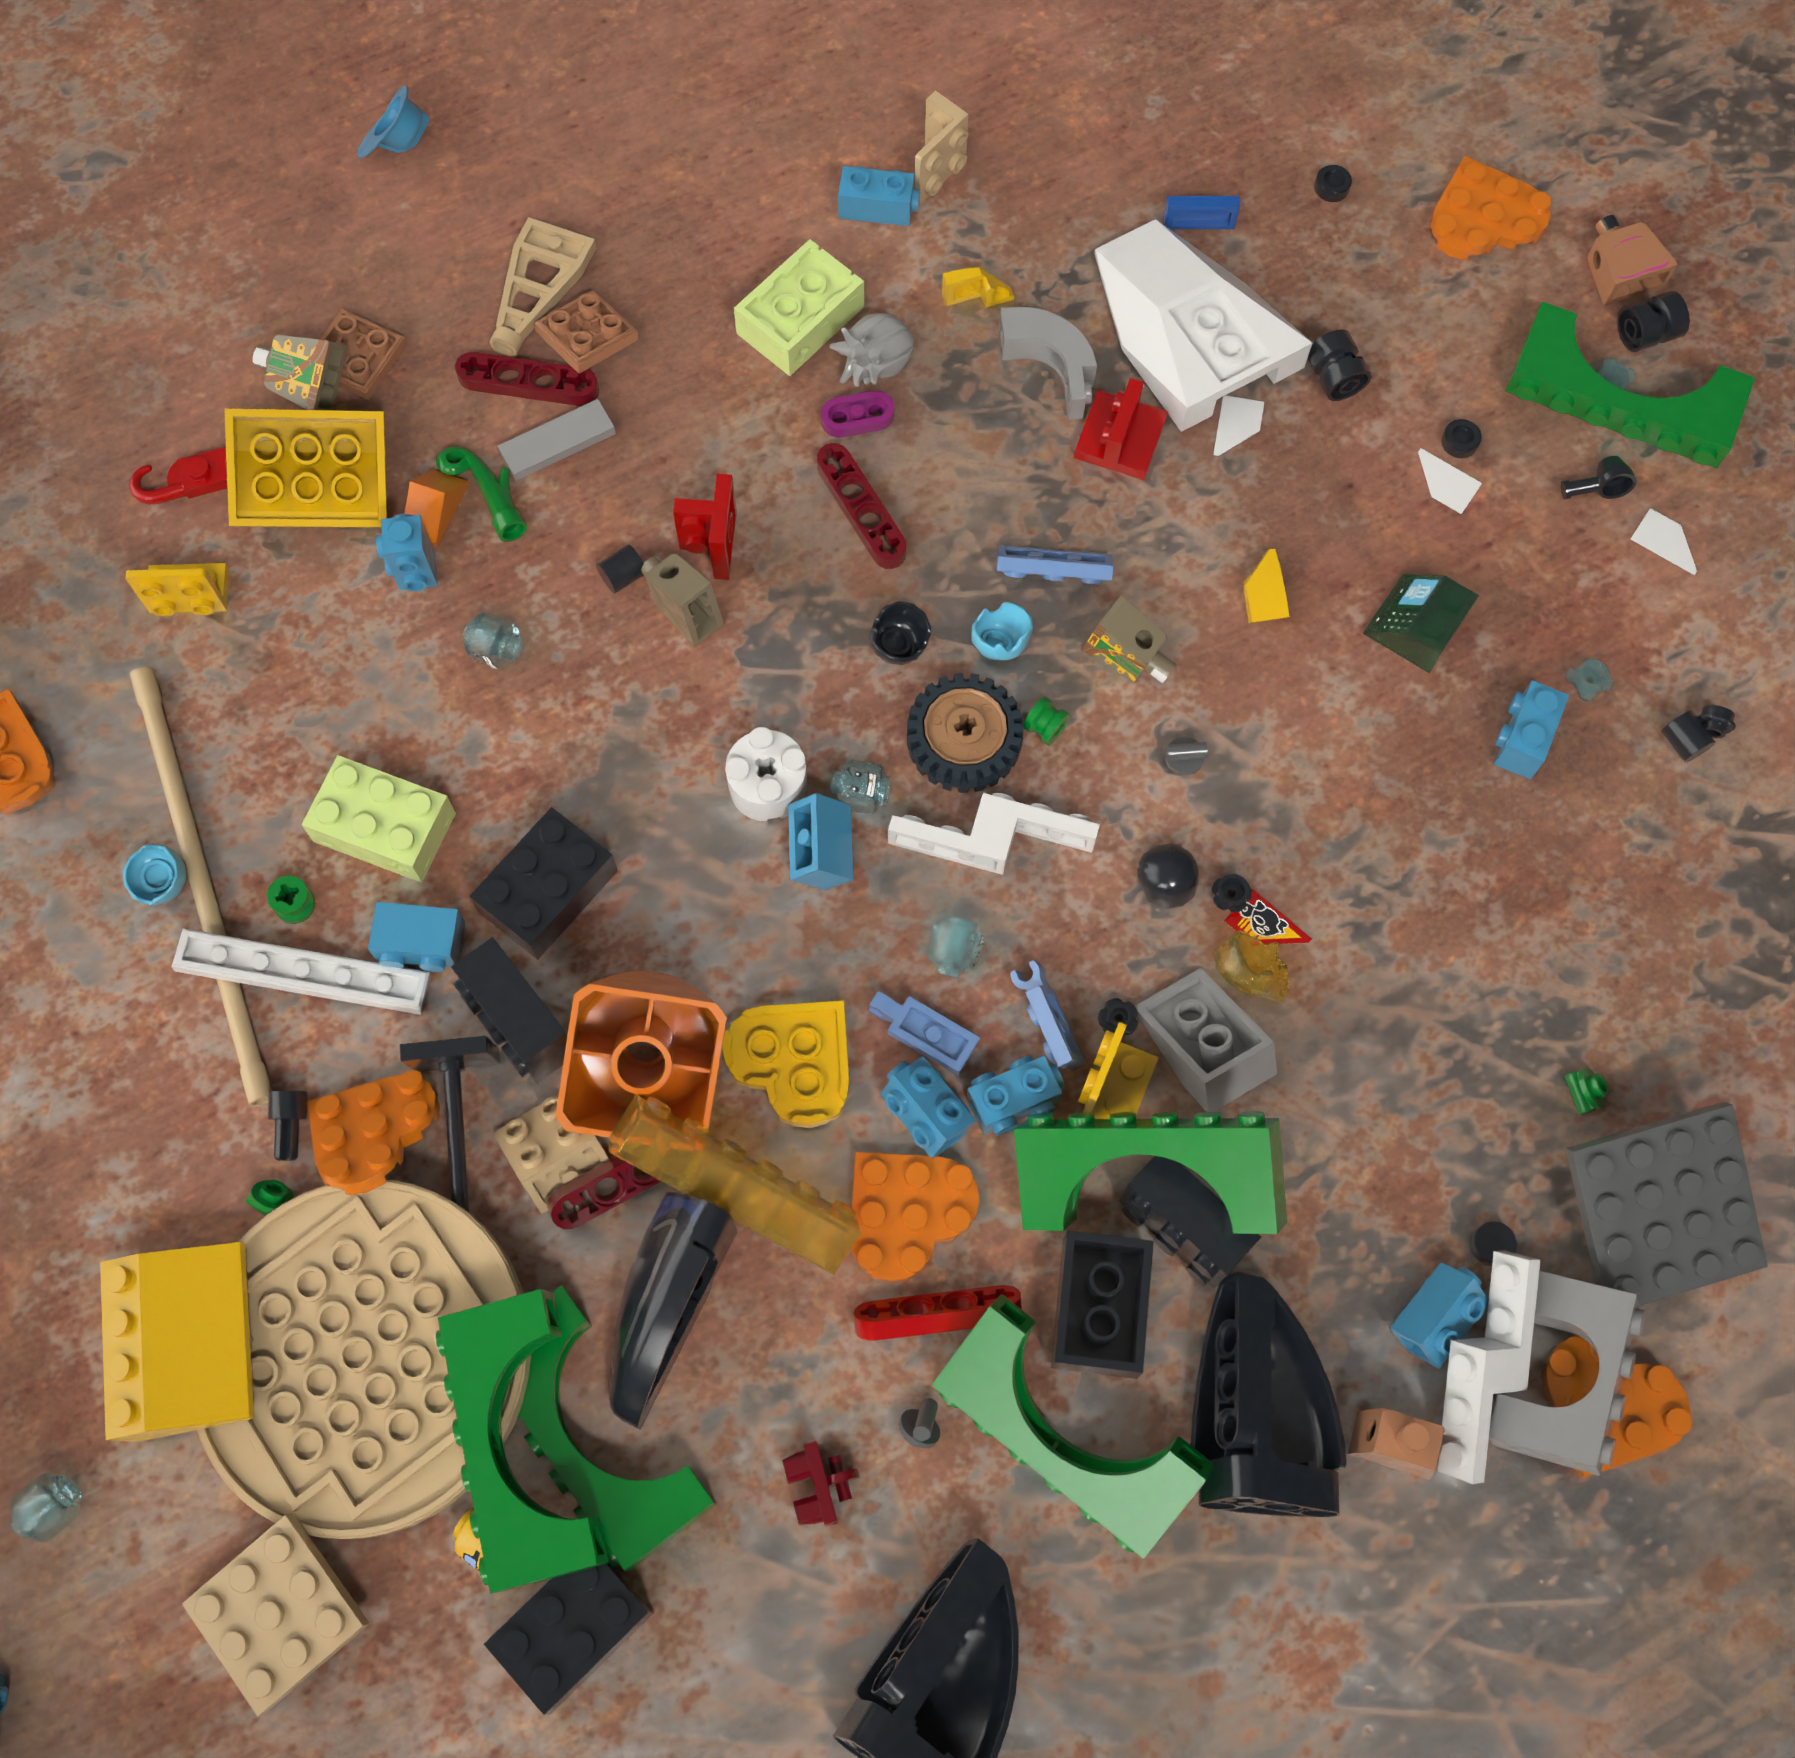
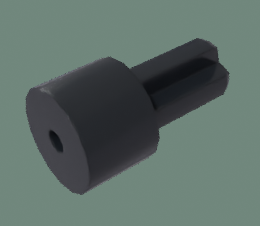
(287, 1110)

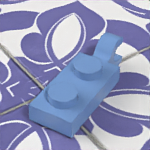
(1048, 1014)
(926, 1031)

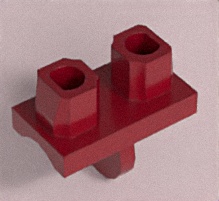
(809, 1465)

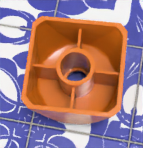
(630, 1008)

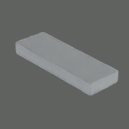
(556, 439)

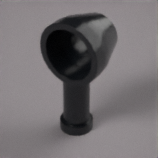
(1612, 480)

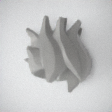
(875, 348)

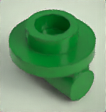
(1587, 1090)
(268, 1195)

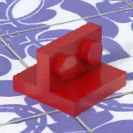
(1121, 432)
(709, 525)

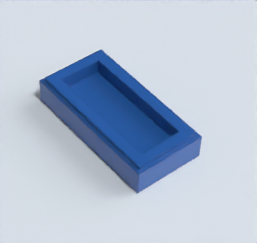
(1201, 212)

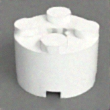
(765, 754)

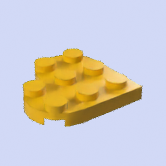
(795, 1057)

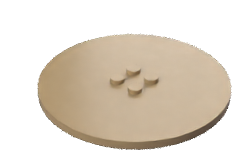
(348, 1358)

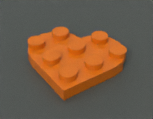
(1487, 211)
(24, 760)
(366, 1127)
(906, 1209)
(1655, 1404)

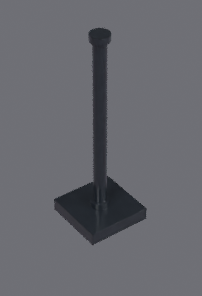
(452, 1058)

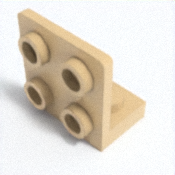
(944, 145)
(545, 1152)

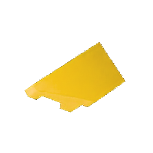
(1266, 591)

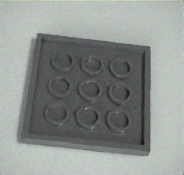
(1668, 1204)

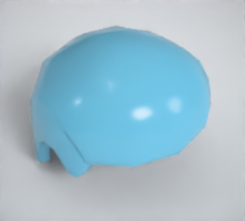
(1002, 632)
(155, 874)

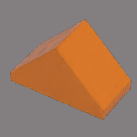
(435, 499)

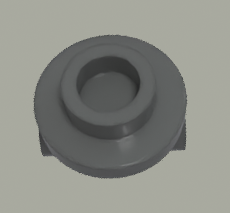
(1185, 755)
(920, 1425)

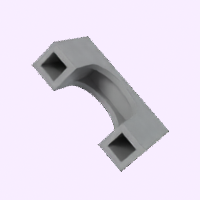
(1578, 1432)

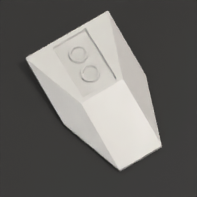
(1192, 323)

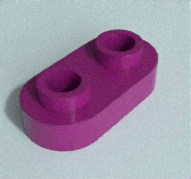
(856, 413)

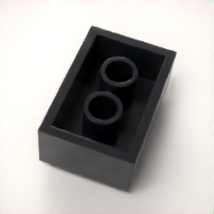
(544, 883)
(511, 1011)
(1186, 1220)
(1102, 1304)
(567, 1633)

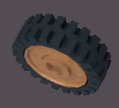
(959, 759)

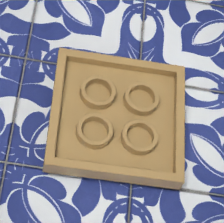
(275, 1614)

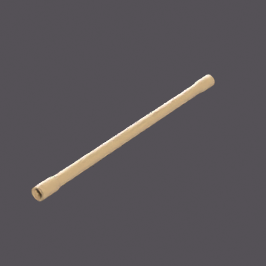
(149, 700)

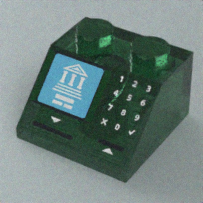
(1421, 617)

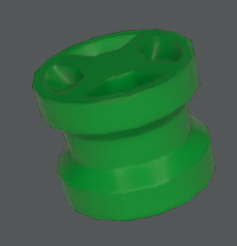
(1046, 721)
(297, 906)

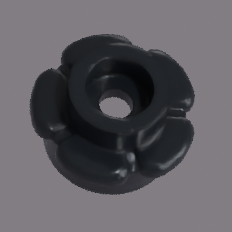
(1717, 720)
(1231, 883)
(1113, 1007)

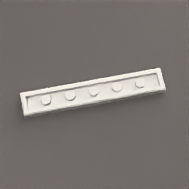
(301, 971)

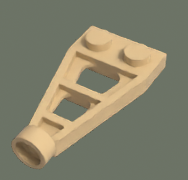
(549, 246)

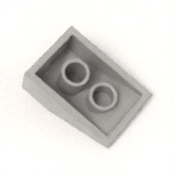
(1208, 1040)

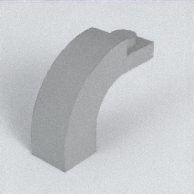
(1055, 341)

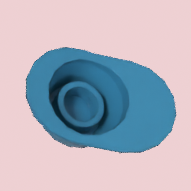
(397, 128)

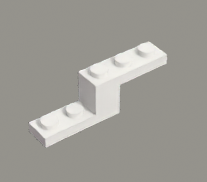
(993, 832)
(1488, 1366)

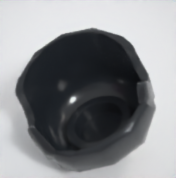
(900, 633)
(1168, 875)

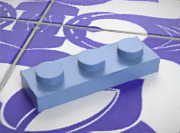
(1054, 564)

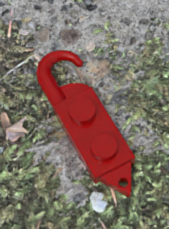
(187, 477)

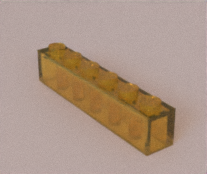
(724, 1175)

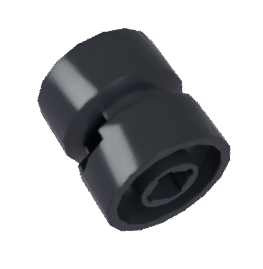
(1653, 321)
(1338, 366)

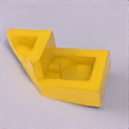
(973, 283)

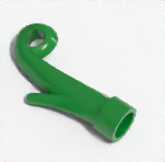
(497, 495)

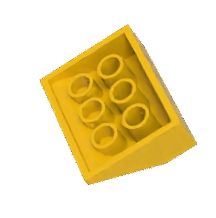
(305, 468)
(175, 1341)

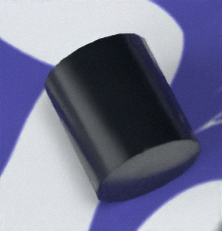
(621, 568)
(1688, 736)

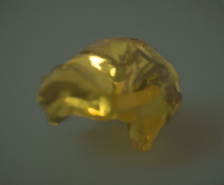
(1252, 966)

